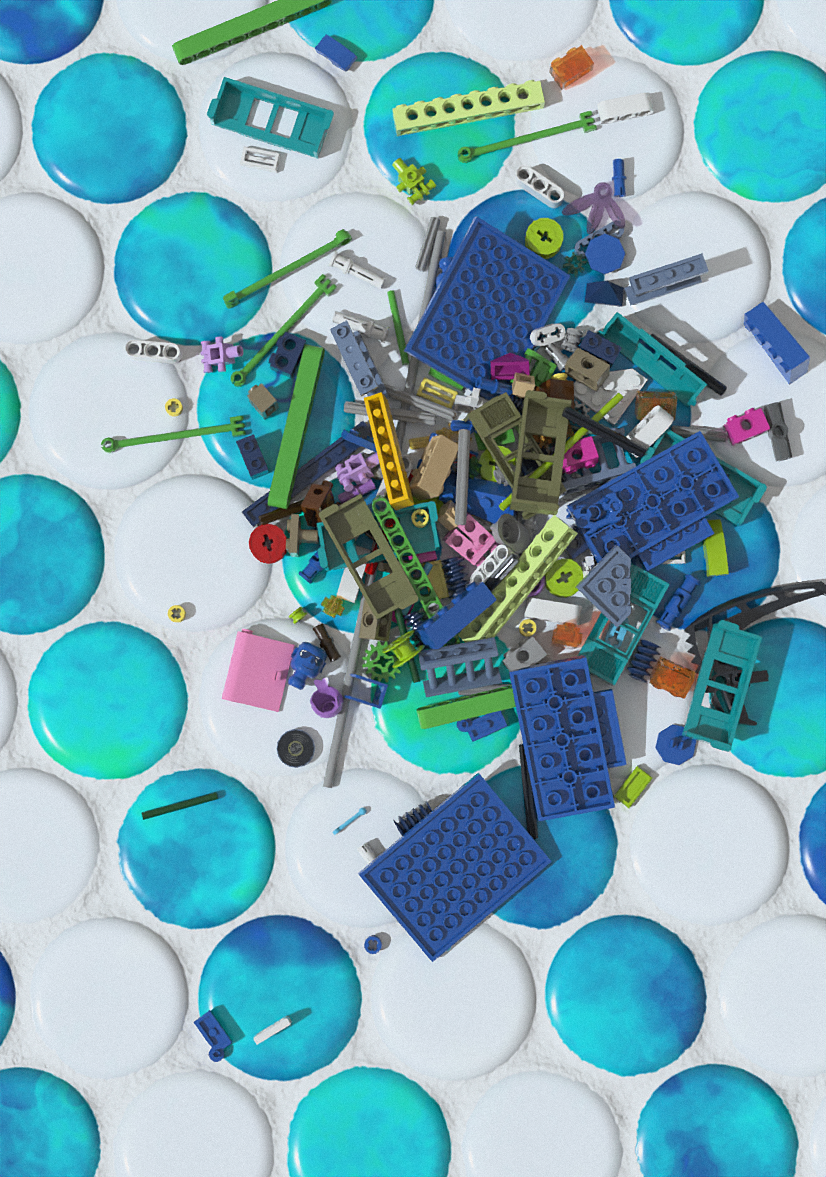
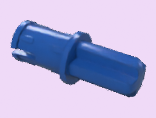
(619, 178)
(493, 386)
(457, 425)

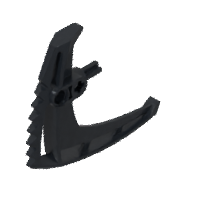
(743, 619)

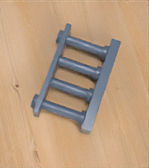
(666, 279)
(358, 360)
(606, 474)
(457, 654)

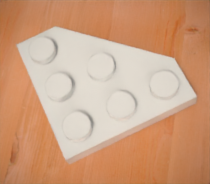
(625, 382)

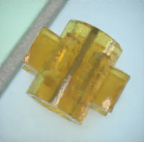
(332, 606)

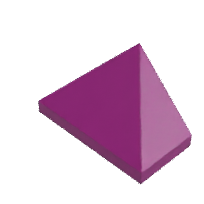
(507, 365)

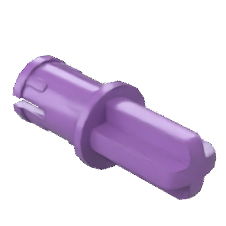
(359, 489)

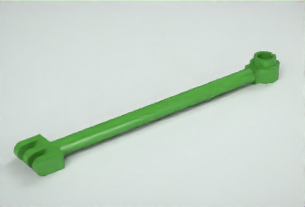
(583, 122)
(342, 238)
(322, 288)
(116, 444)

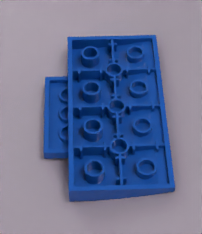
(661, 503)
(567, 737)

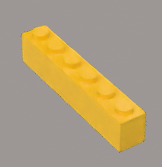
(388, 451)

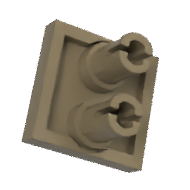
(298, 535)

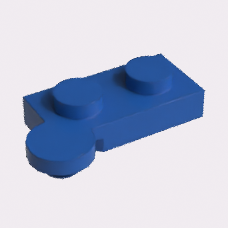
(354, 437)
(482, 726)
(214, 1035)

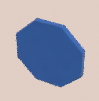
(605, 254)
(673, 746)

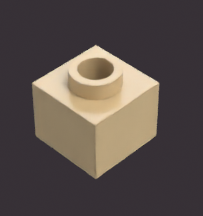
(522, 384)
(447, 515)

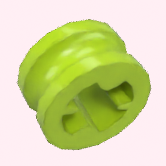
(297, 615)

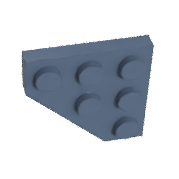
(610, 586)

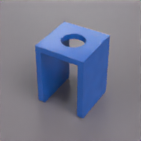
(380, 690)

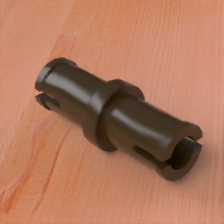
(326, 642)

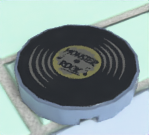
(295, 748)

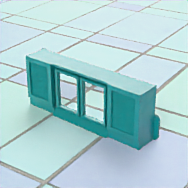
(234, 105)
(681, 381)
(748, 488)
(421, 539)
(735, 648)
(602, 658)

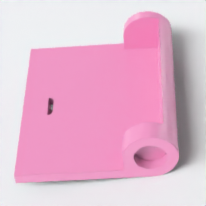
(254, 671)

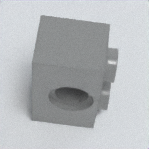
(533, 649)

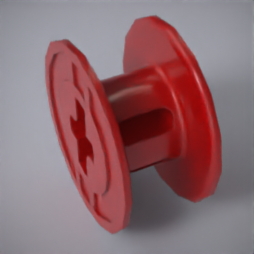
(257, 540)

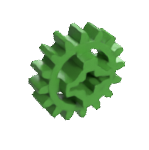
(370, 664)

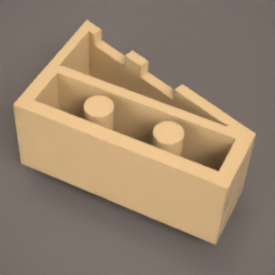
(434, 468)

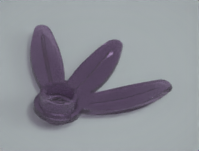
(599, 202)

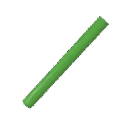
(398, 327)

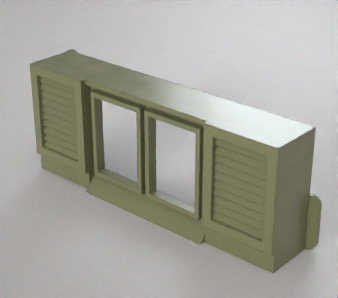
(543, 418)
(493, 420)
(350, 521)

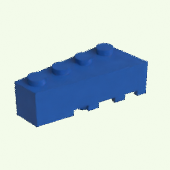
(777, 342)
(482, 497)
(455, 616)

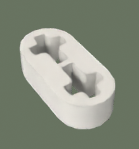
(546, 330)

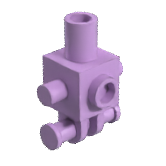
(219, 354)
(356, 469)

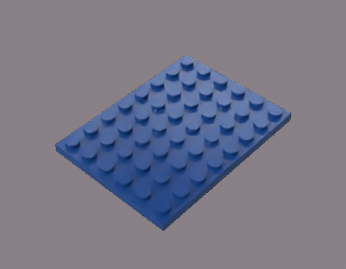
(485, 306)
(454, 867)

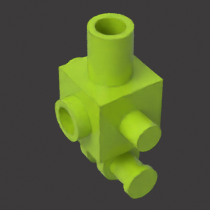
(411, 180)

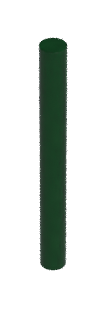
(402, 629)
(180, 805)

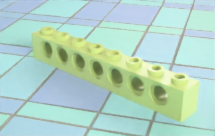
(461, 115)
(525, 580)

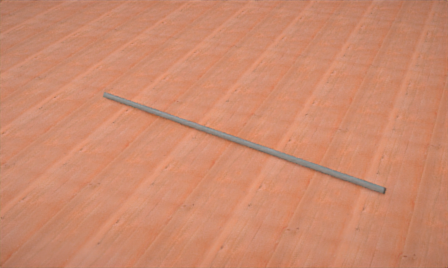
(400, 431)

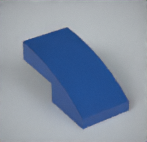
(336, 53)

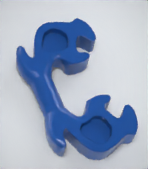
(583, 521)

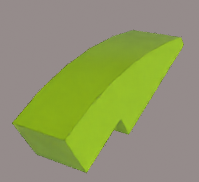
(715, 551)

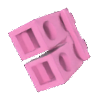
(476, 546)

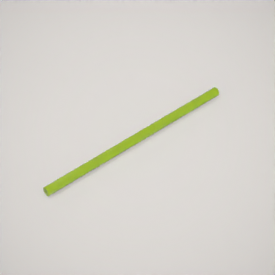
(569, 443)

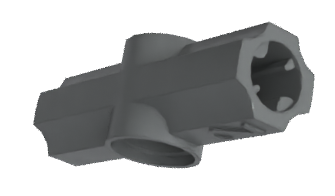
(775, 419)

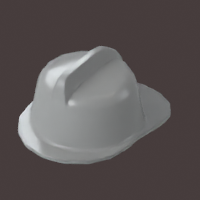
(511, 533)

